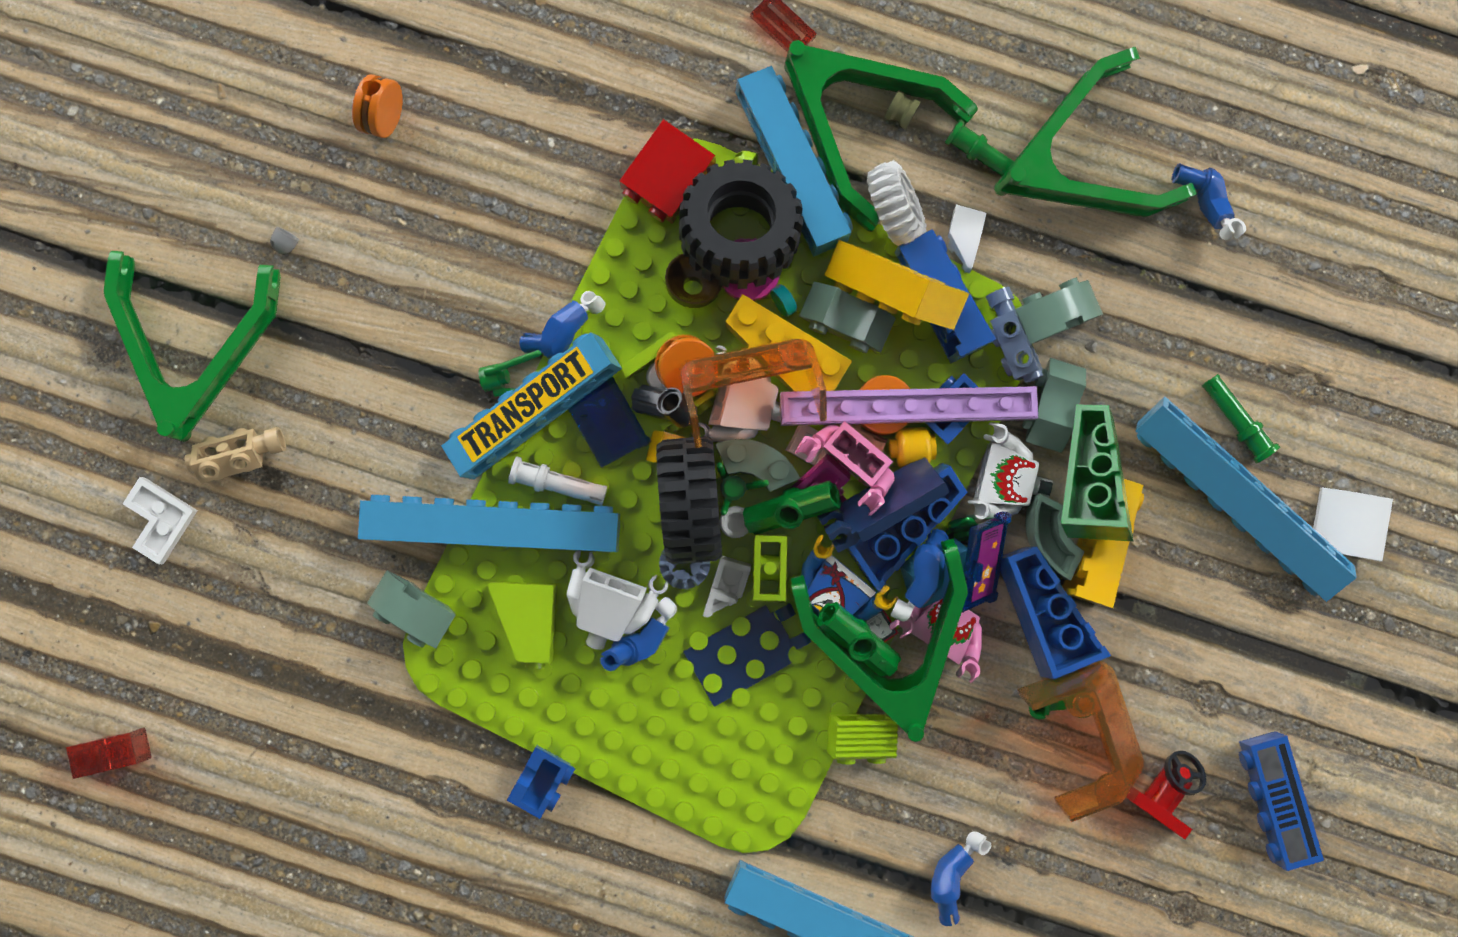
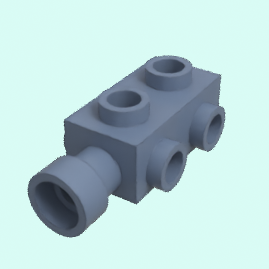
(1013, 345)

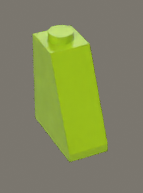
(528, 619)

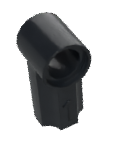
(661, 404)

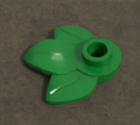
(960, 528)

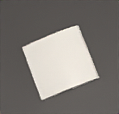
(1353, 522)

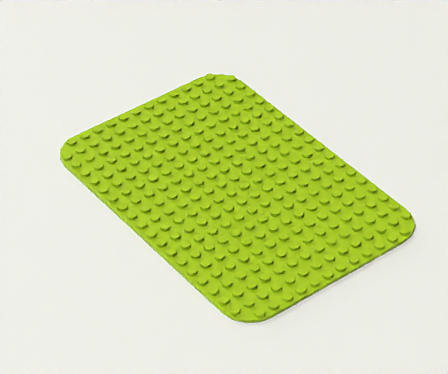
(648, 728)

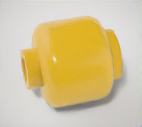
(912, 445)

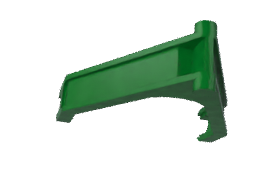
(817, 69)
(1037, 177)
(181, 408)
(905, 698)

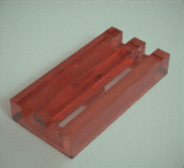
(763, 7)

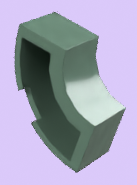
(1059, 310)
(847, 317)
(1057, 399)
(757, 460)
(1047, 533)
(410, 610)

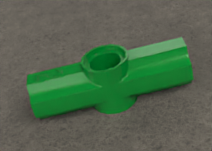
(779, 511)
(858, 639)

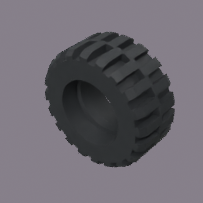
(745, 187)
(688, 501)

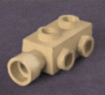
(231, 454)

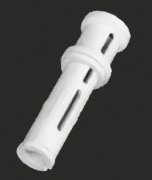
(542, 478)

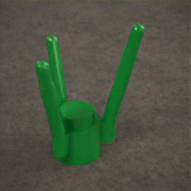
(497, 375)
(734, 487)

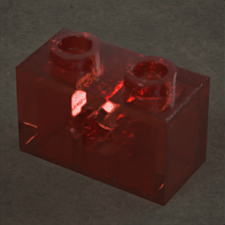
(108, 753)

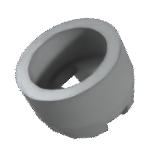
(283, 241)

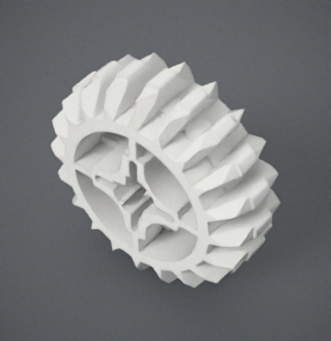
(896, 203)

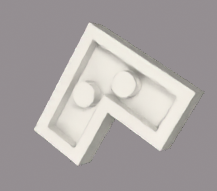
(166, 516)

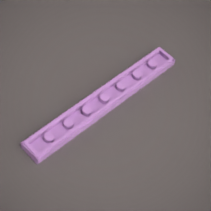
(912, 406)

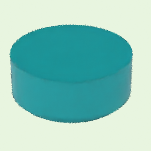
(783, 300)

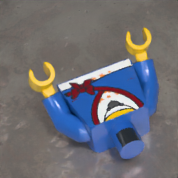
(833, 582)

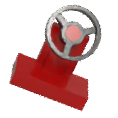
(1169, 790)

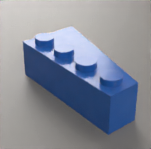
(929, 257)
(888, 550)
(1048, 616)

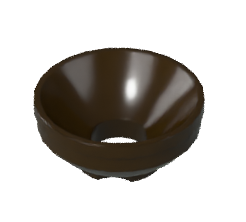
(680, 272)

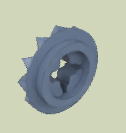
(681, 578)

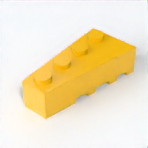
(895, 286)
(757, 325)
(1103, 560)

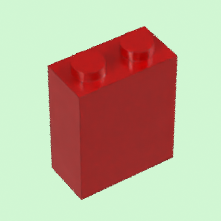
(664, 171)

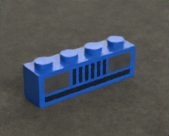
(1280, 801)

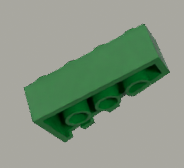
(1095, 486)

